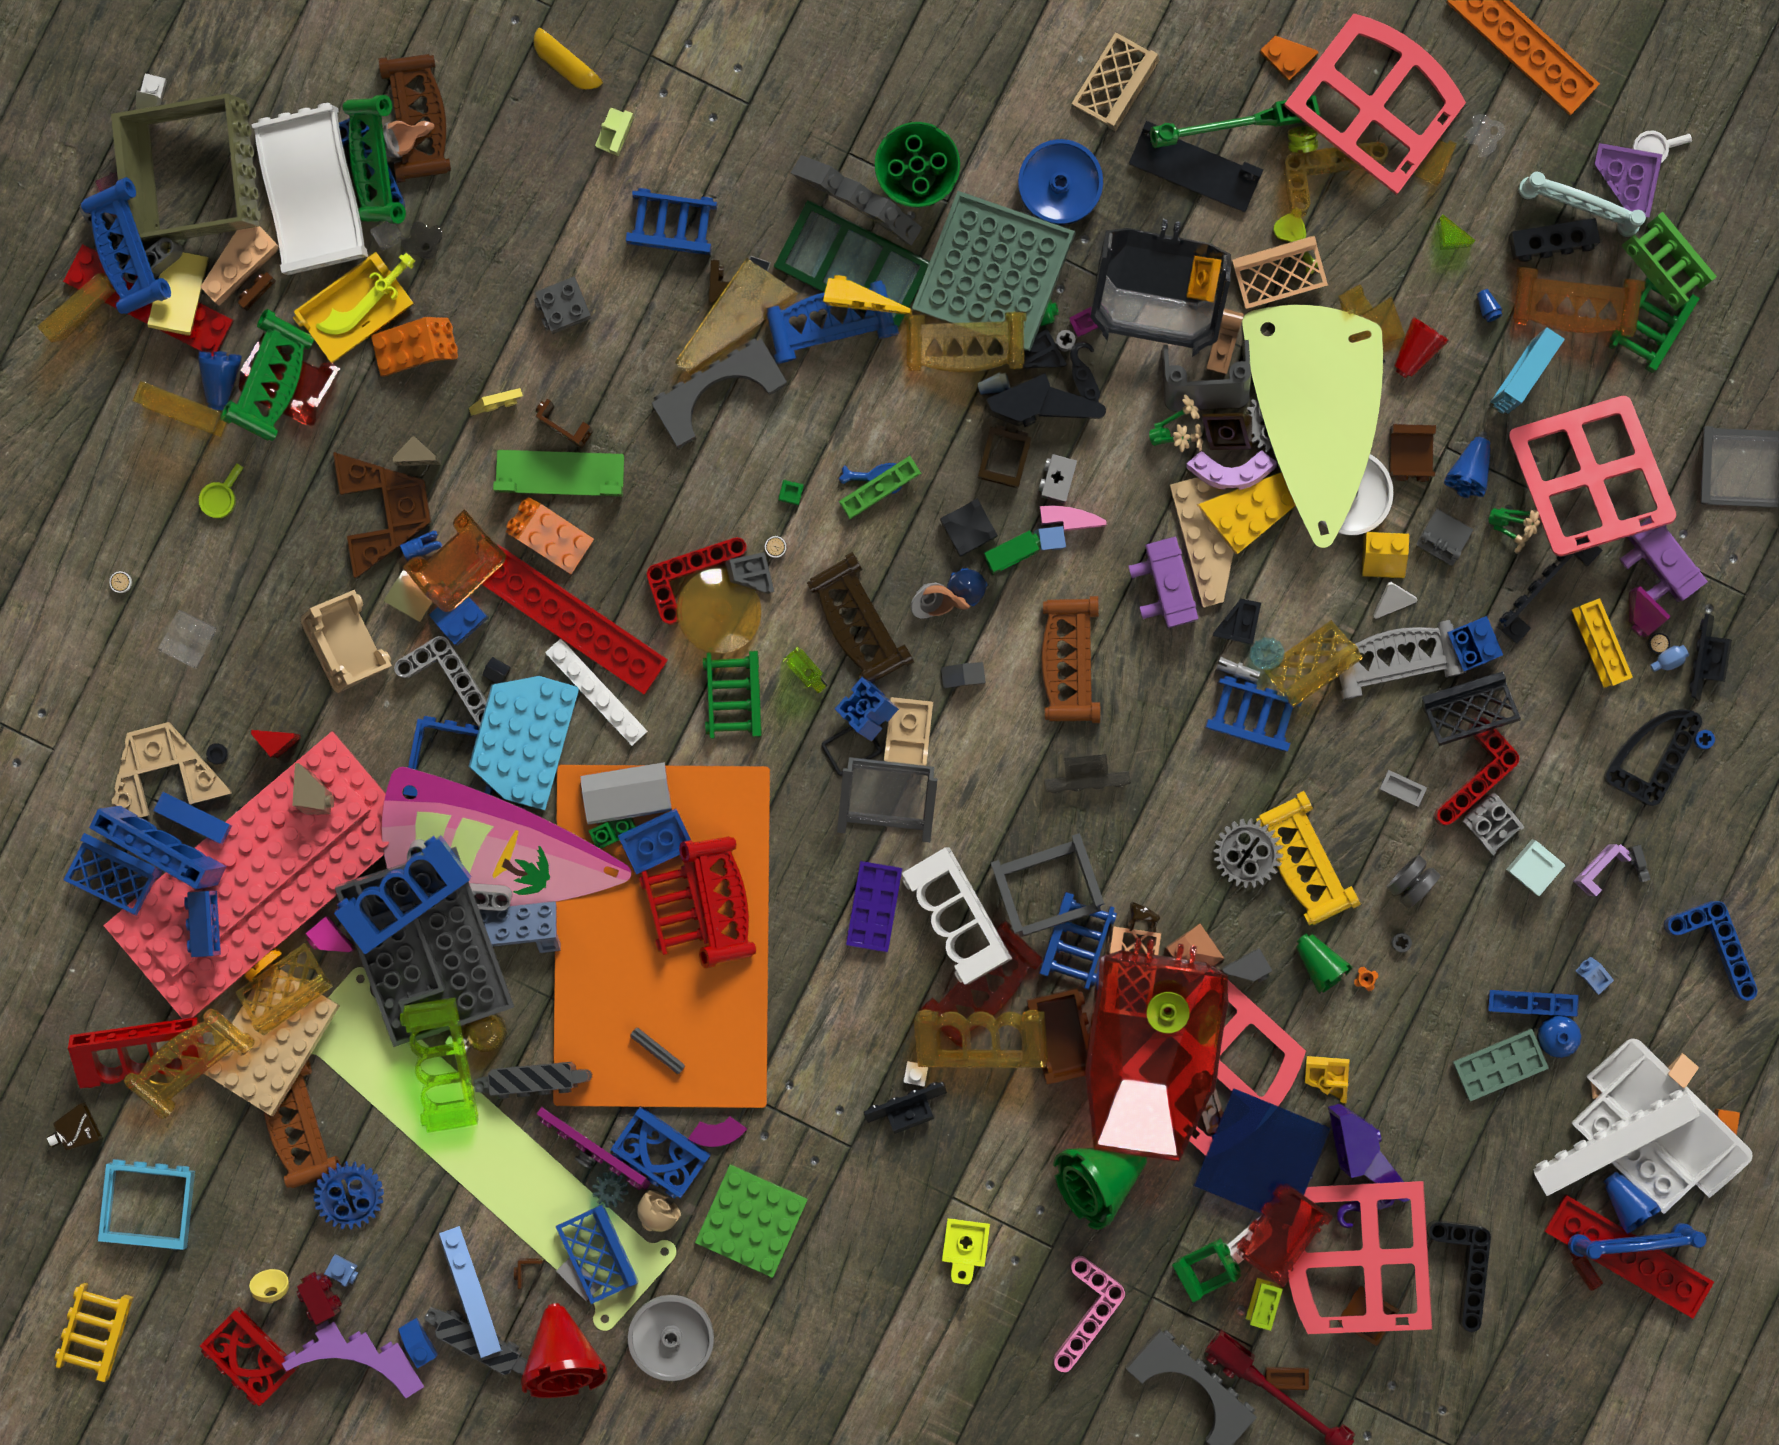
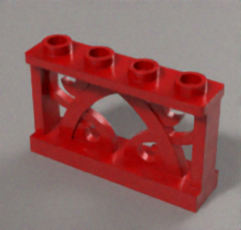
(247, 1326)

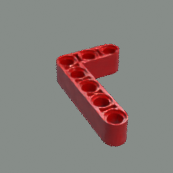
(688, 568)
(1481, 776)

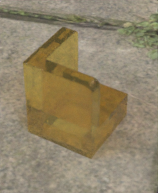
(1355, 302)

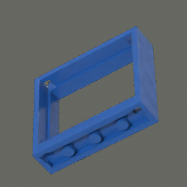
(418, 739)

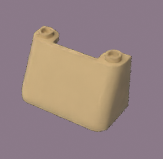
(343, 641)

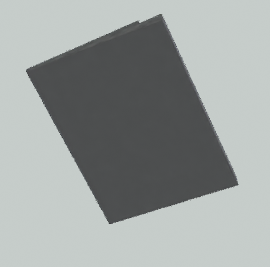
(433, 956)

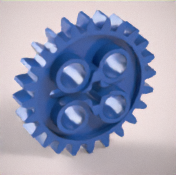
(329, 1201)

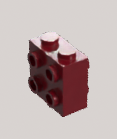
(318, 1297)

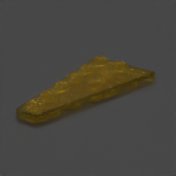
(734, 314)

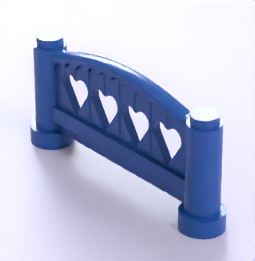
(146, 288)
(788, 339)
(1680, 1236)

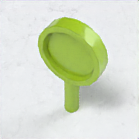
(218, 498)

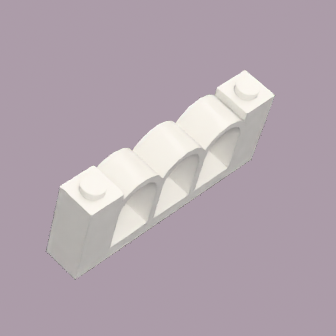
(928, 871)

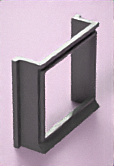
(1076, 846)

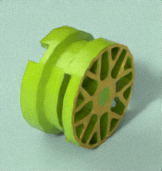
(1302, 139)

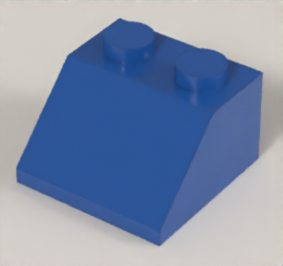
(461, 621)

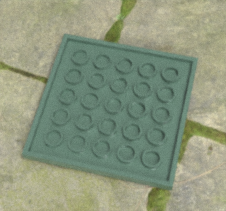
(993, 265)

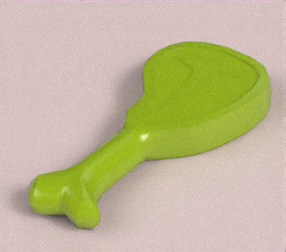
(1292, 229)

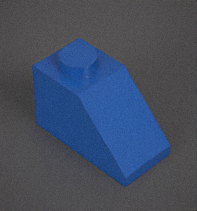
(417, 1343)

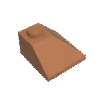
(1198, 937)

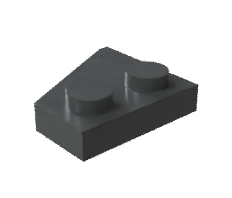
(751, 572)

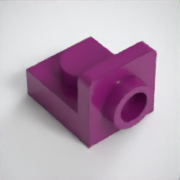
(1083, 323)

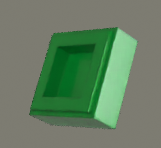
(790, 492)

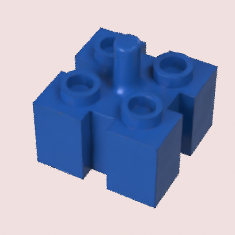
(866, 709)

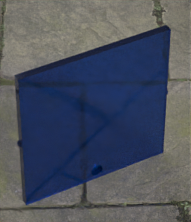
(1259, 1150)

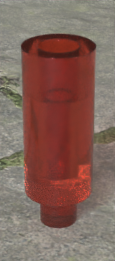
(1586, 1272)

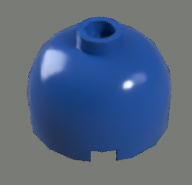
(1559, 1036)

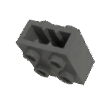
(562, 305)

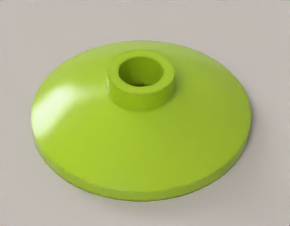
(1171, 1021)

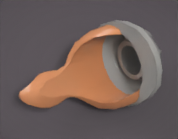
(401, 137)
(935, 600)

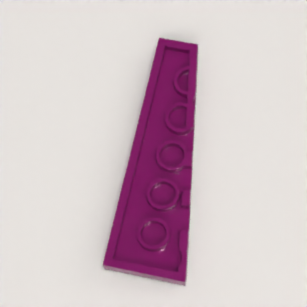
(599, 1154)

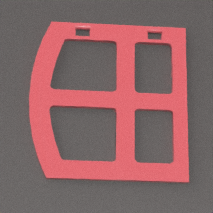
(1372, 107)
(1248, 1014)
(1371, 1258)

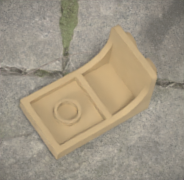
(909, 732)

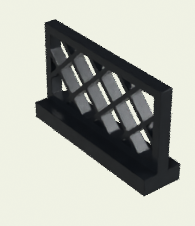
(1460, 695)

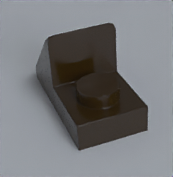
(716, 286)

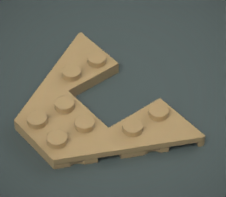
(156, 749)

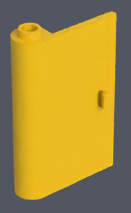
(344, 296)

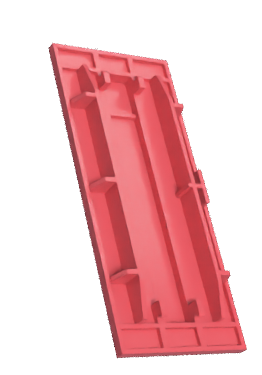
(274, 880)

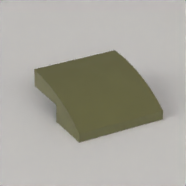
(408, 597)

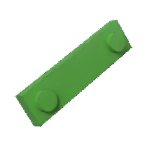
(880, 487)

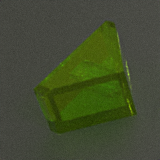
(1451, 235)

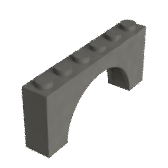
(678, 405)
(1164, 1355)

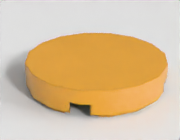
(262, 964)

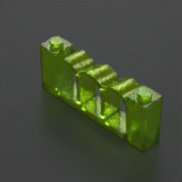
(447, 1114)

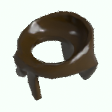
(1142, 913)

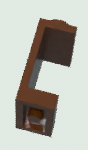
(581, 435)
(1412, 452)

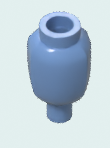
(1670, 658)

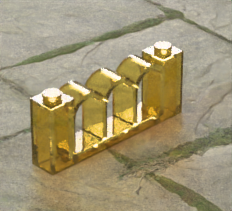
(1029, 1024)

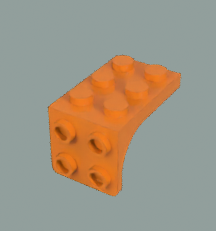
(414, 344)
(549, 534)

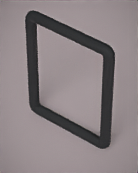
(824, 743)

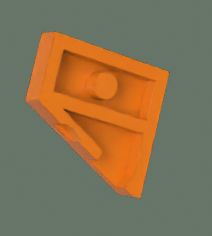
(1287, 56)

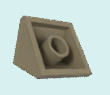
(415, 454)

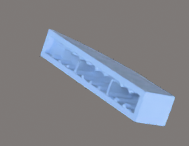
(469, 1291)

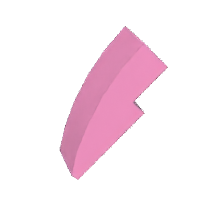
(1070, 518)

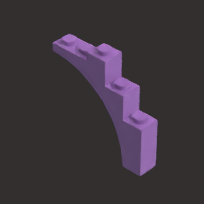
(331, 1344)

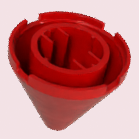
(561, 1358)

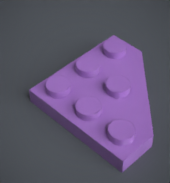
(1630, 175)

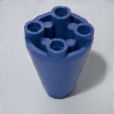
(218, 376)
(1471, 470)
(1630, 1202)

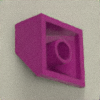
(1645, 612)

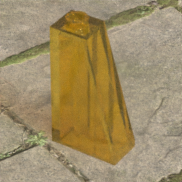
(77, 309)

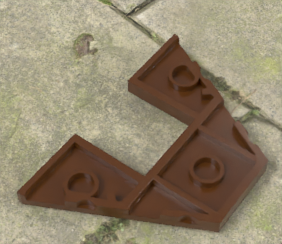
(404, 504)

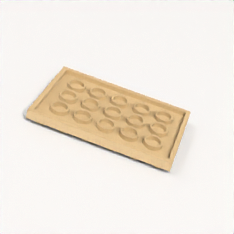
(277, 1057)

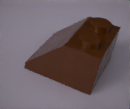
(1357, 1307)

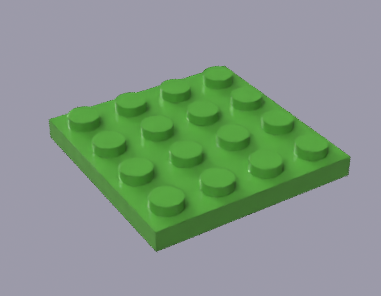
(751, 1220)

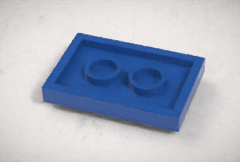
(654, 841)

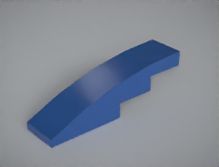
(192, 818)
(1533, 1003)

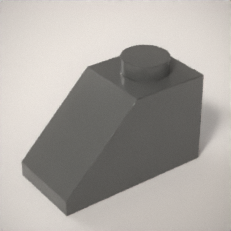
(1250, 967)

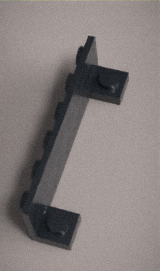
(1197, 170)
(1510, 622)

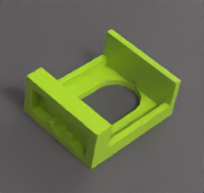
(1264, 1296)

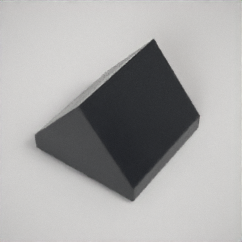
(496, 670)

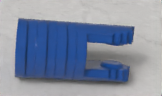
(417, 548)

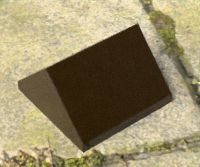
(1228, 431)

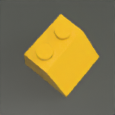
(1385, 554)

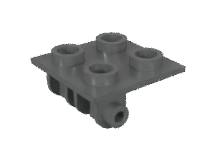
(1444, 537)

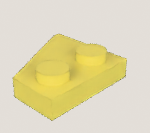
(494, 401)

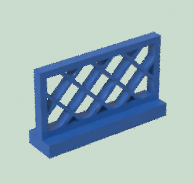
(120, 857)
(614, 1245)

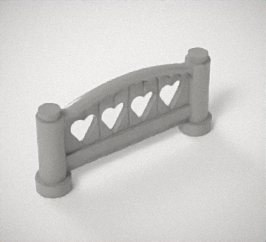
(1379, 672)

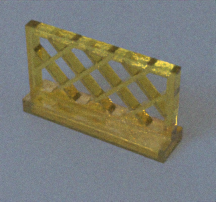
(1321, 672)
(295, 1001)

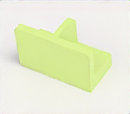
(614, 131)

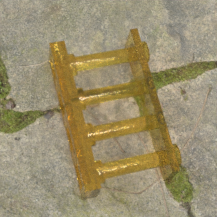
(179, 408)

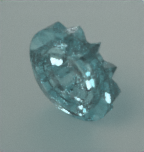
(1271, 660)

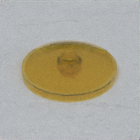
(717, 612)

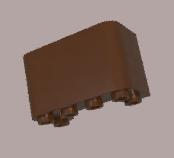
(1064, 1034)

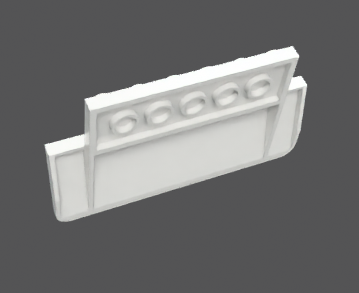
(1668, 1167)

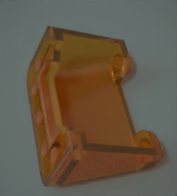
(458, 565)

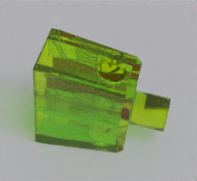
(799, 663)

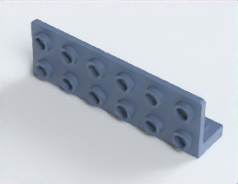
(524, 925)

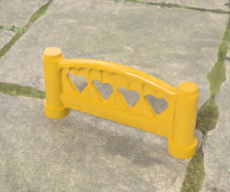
(1334, 898)

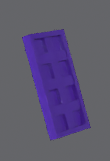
(874, 906)

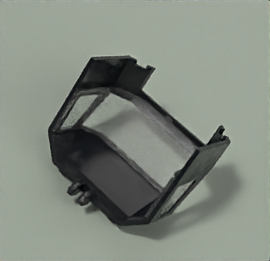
(1146, 285)

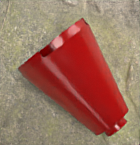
(1418, 348)

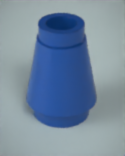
(1489, 306)

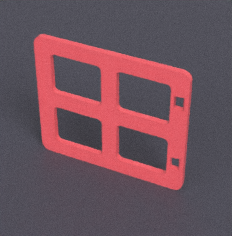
(1592, 475)

